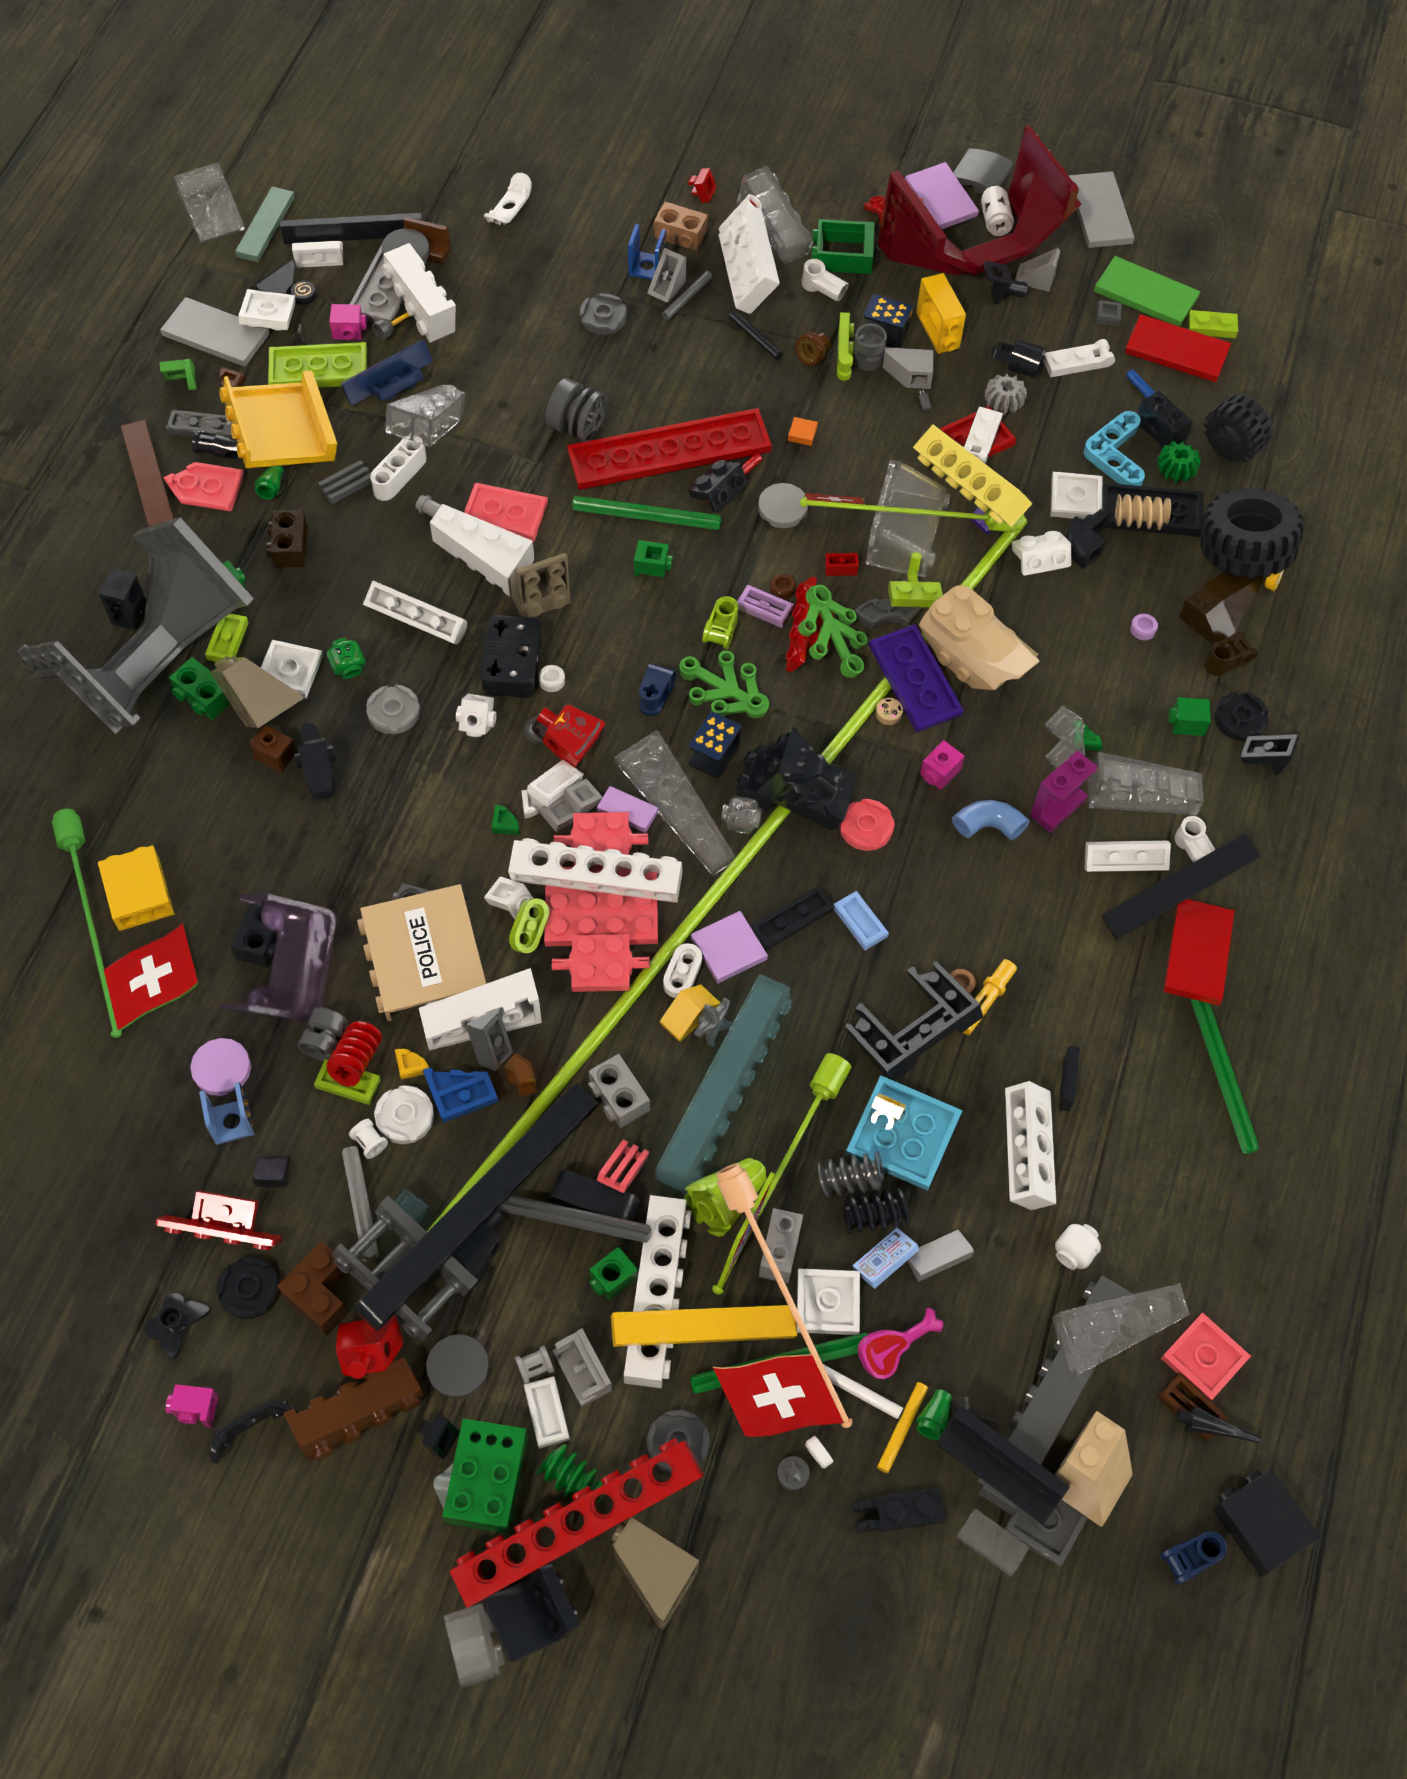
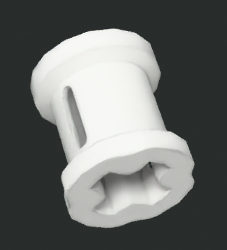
(368, 1138)

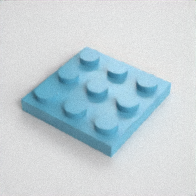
(914, 1142)

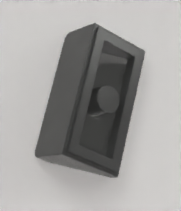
(489, 1040)

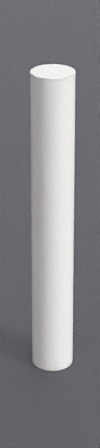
(863, 1393)

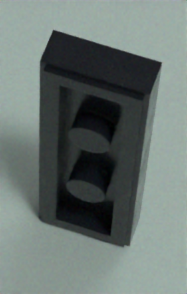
(792, 918)

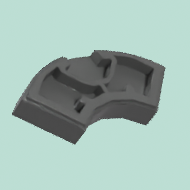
(879, 612)

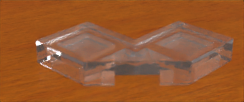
(1071, 731)

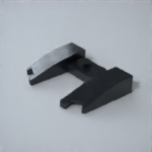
(896, 1053)

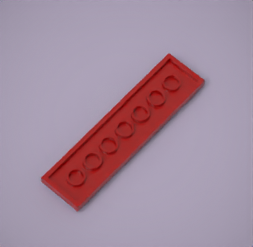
(668, 448)

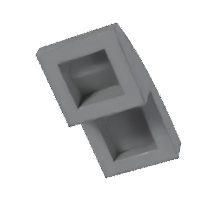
(576, 799)

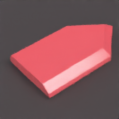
(206, 485)

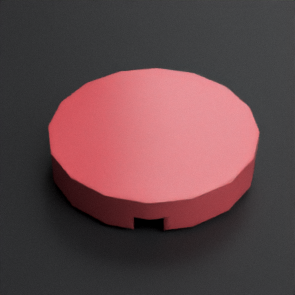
(867, 825)

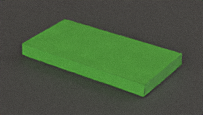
(1147, 291)

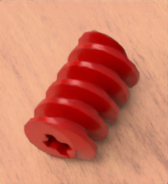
(353, 1053)

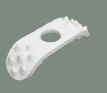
(517, 193)

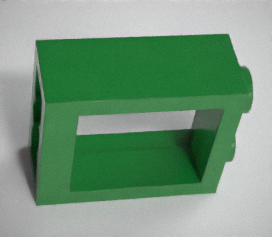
(849, 233)

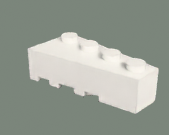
(419, 290)

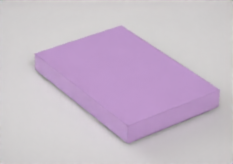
(942, 195)

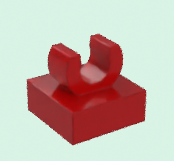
(703, 185)

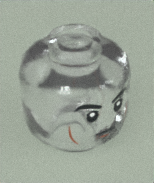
(741, 815)

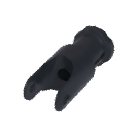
(218, 445)

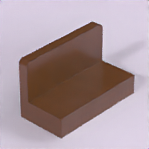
(436, 235)

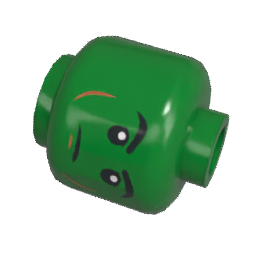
(346, 658)

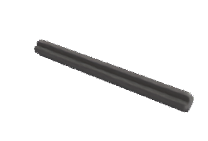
(577, 1218)

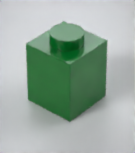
(1190, 716)

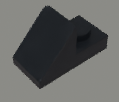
(1270, 749)

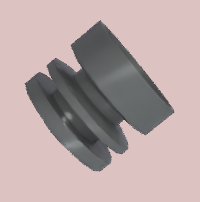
(576, 410)

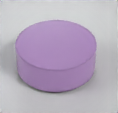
(1144, 626)

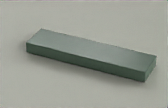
(265, 224)

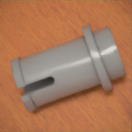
(427, 505)

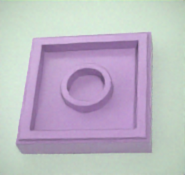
(729, 946)

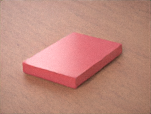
(507, 509)

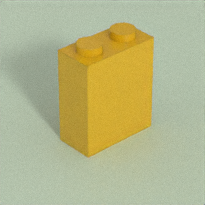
(135, 888)

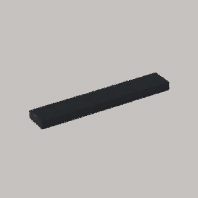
(342, 228)
(1180, 886)

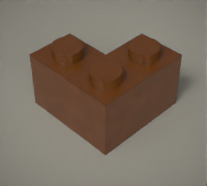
(309, 1289)

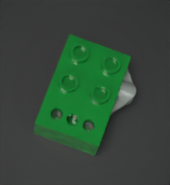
(484, 1478)

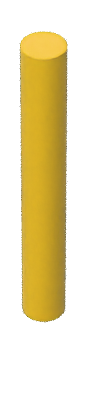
(902, 1427)

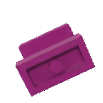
(1060, 791)

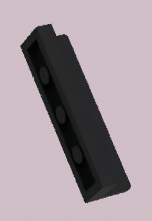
(1002, 1465)

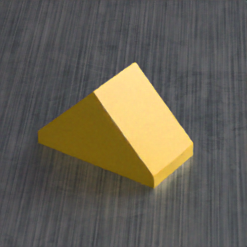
(685, 1011)

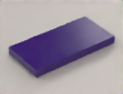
(916, 678)

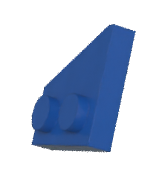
(460, 1092)

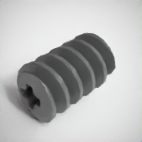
(851, 1175)

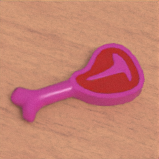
(883, 1348)

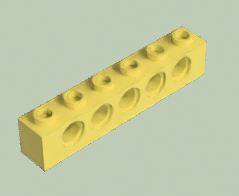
(972, 476)

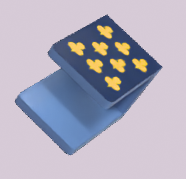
(215, 1117)

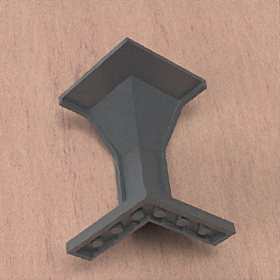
(183, 600)

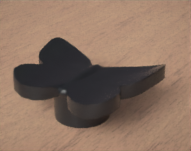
(174, 1320)

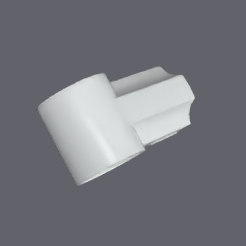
(818, 279)
(1197, 845)

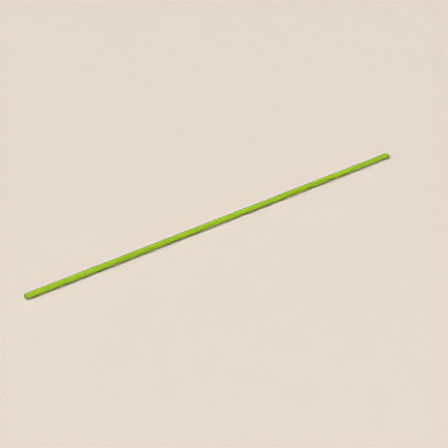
(664, 954)

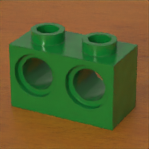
(201, 687)

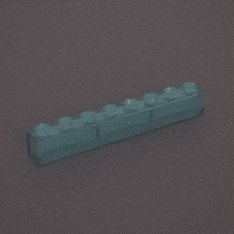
(723, 1083)

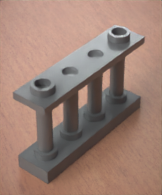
(394, 1217)

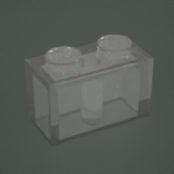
(473, 1645)

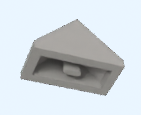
(1039, 271)
(669, 276)

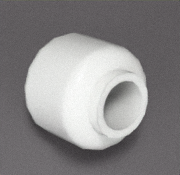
(1077, 1246)

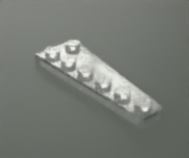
(664, 784)

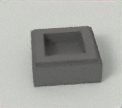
(1108, 313)

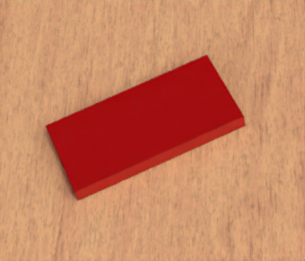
(1178, 348)
(1199, 951)

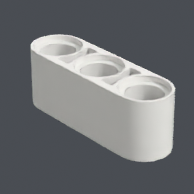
(397, 469)

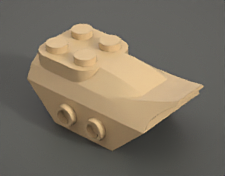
(974, 641)

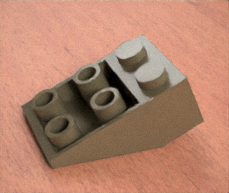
(541, 586)

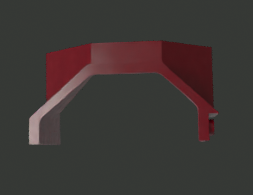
(1038, 196)

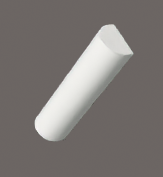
(415, 613)

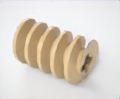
(1142, 511)

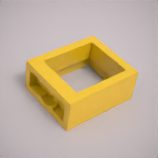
(941, 313)

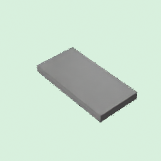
(1102, 210)
(377, 293)
(214, 332)

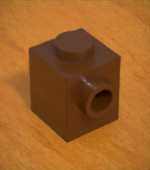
(272, 748)

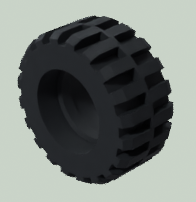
(1251, 532)

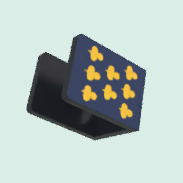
(891, 316)
(715, 744)

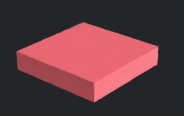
(1206, 1356)

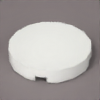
(404, 1115)

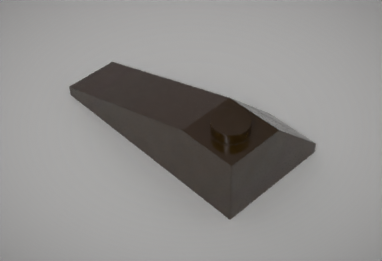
(1220, 605)

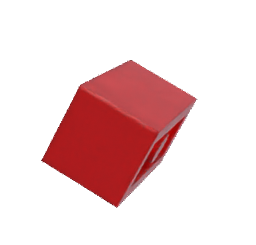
(841, 564)

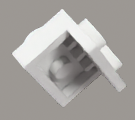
(1043, 552)

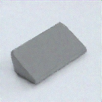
(940, 1255)

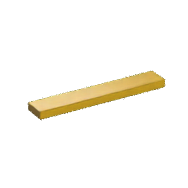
(702, 1325)

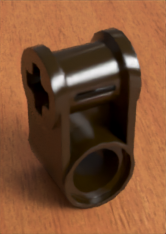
(1229, 655)

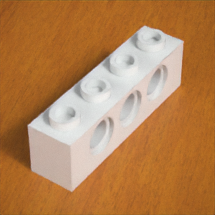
(1030, 1146)

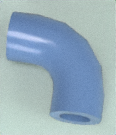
(990, 814)

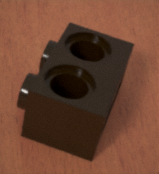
(288, 538)

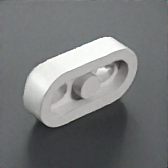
(680, 971)

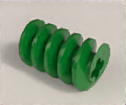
(567, 1473)

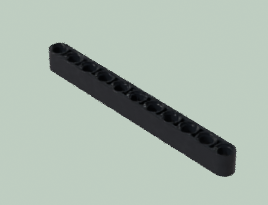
(474, 1208)

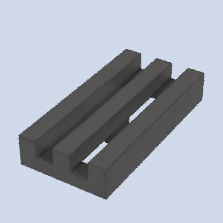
(343, 479)

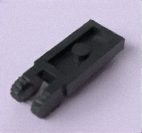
(901, 1511)

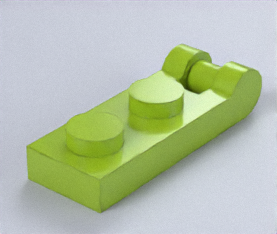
(845, 347)

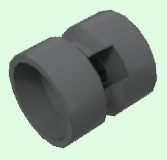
(869, 347)
(325, 1029)

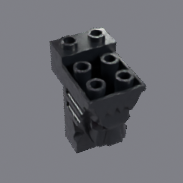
(796, 780)

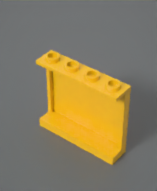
(279, 423)

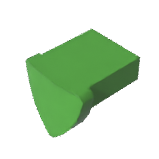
(179, 370)

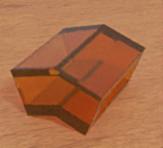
(521, 1075)

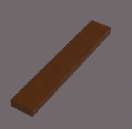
(147, 473)

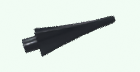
(1203, 1422)

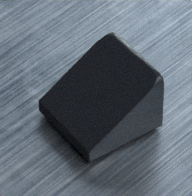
(271, 1172)

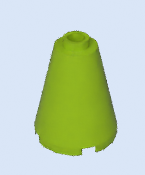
(708, 1203)

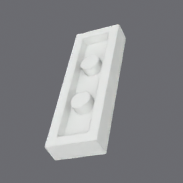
(1127, 856)

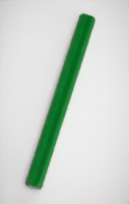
(646, 512)
(1225, 1076)
(826, 1351)

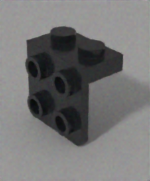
(532, 1614)

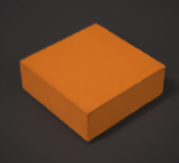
(802, 431)

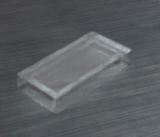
(993, 1542)

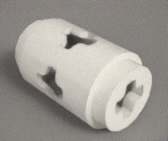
(997, 211)

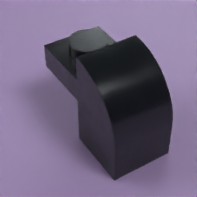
(1085, 538)

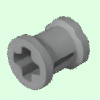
(534, 1364)

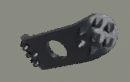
(223, 1437)

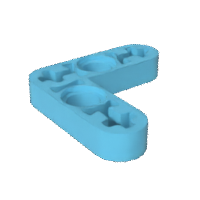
(1109, 449)

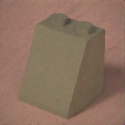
(253, 691)
(654, 1568)

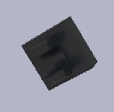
(438, 1436)

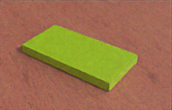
(329, 363)

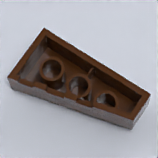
(354, 1410)

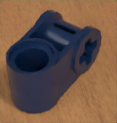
(655, 689)
(1188, 1559)

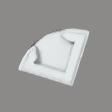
(530, 804)

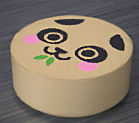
(889, 711)

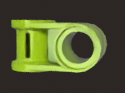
(721, 626)

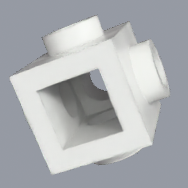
(476, 715)

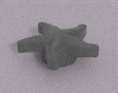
(712, 1021)

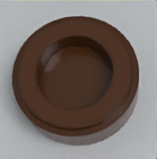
(782, 586)

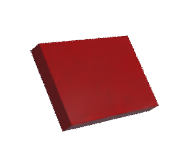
(961, 428)

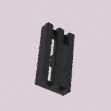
(1069, 1078)

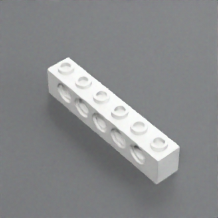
(663, 888)
(661, 1213)

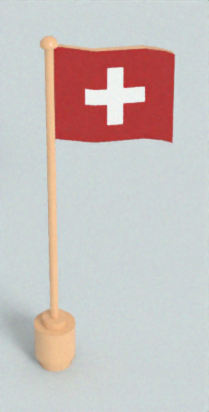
(781, 1390)

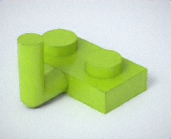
(914, 592)

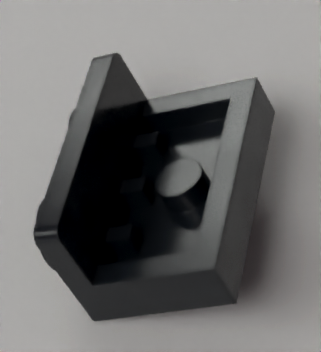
(719, 484)

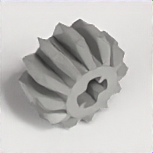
(1005, 394)

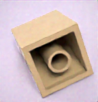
(1096, 1469)

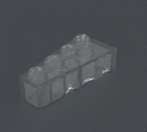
(782, 223)
(1109, 1327)

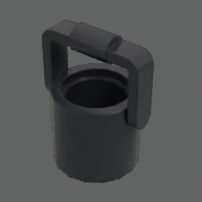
(1022, 358)

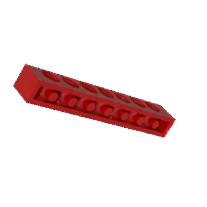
(476, 1586)

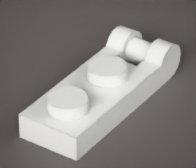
(1079, 359)
(983, 433)

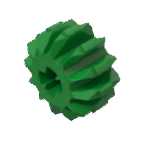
(1178, 462)

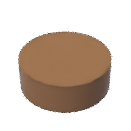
(965, 979)

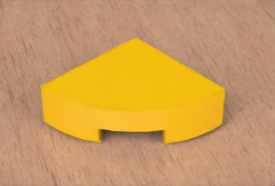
(410, 1063)

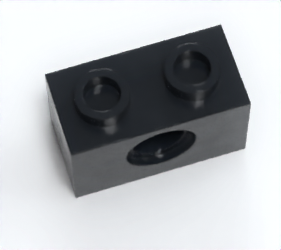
(1163, 420)

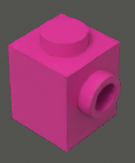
(347, 321)
(942, 765)

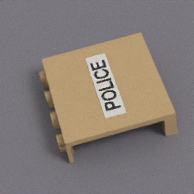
(421, 949)

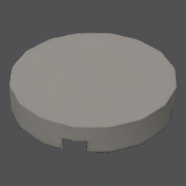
(781, 505)
(393, 709)

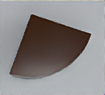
(235, 378)

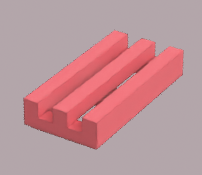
(631, 1153)

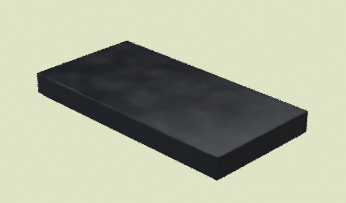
(1185, 514)

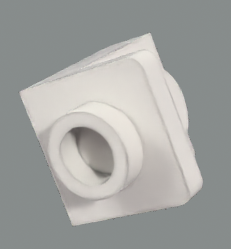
(508, 895)

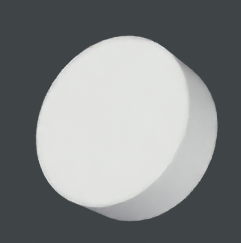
(551, 678)
(818, 1452)

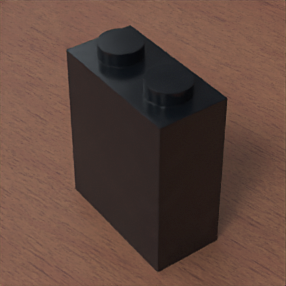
(1265, 1521)

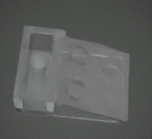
(208, 202)

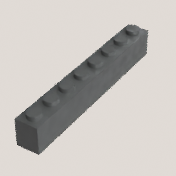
(1051, 1400)

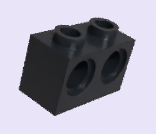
(123, 599)
(251, 933)

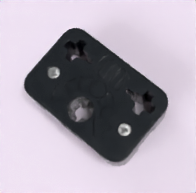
(511, 656)

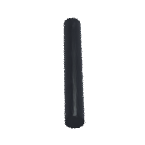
(755, 334)

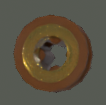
(816, 352)

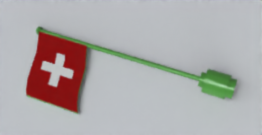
(143, 977)

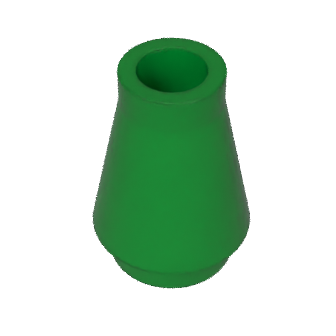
(268, 483)
(935, 1415)

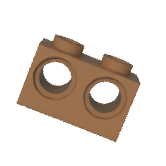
(682, 225)

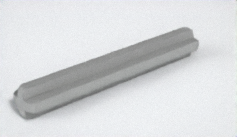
(359, 1198)

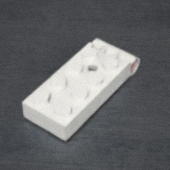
(748, 255)

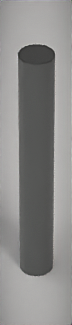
(687, 295)

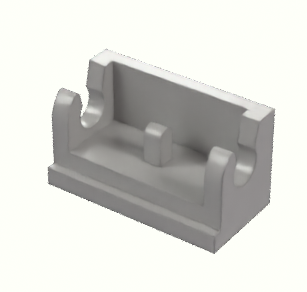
(582, 1368)

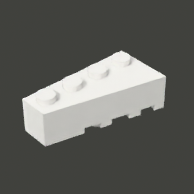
(481, 545)
(512, 996)

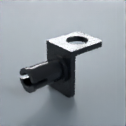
(1003, 282)

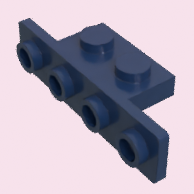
(390, 375)

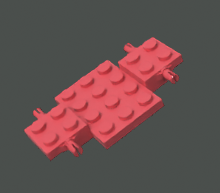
(599, 923)

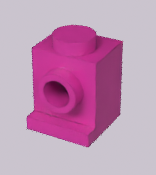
(193, 1404)

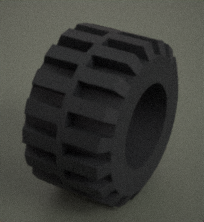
(1238, 428)

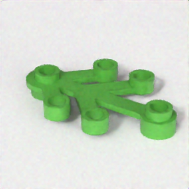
(820, 602)
(725, 688)

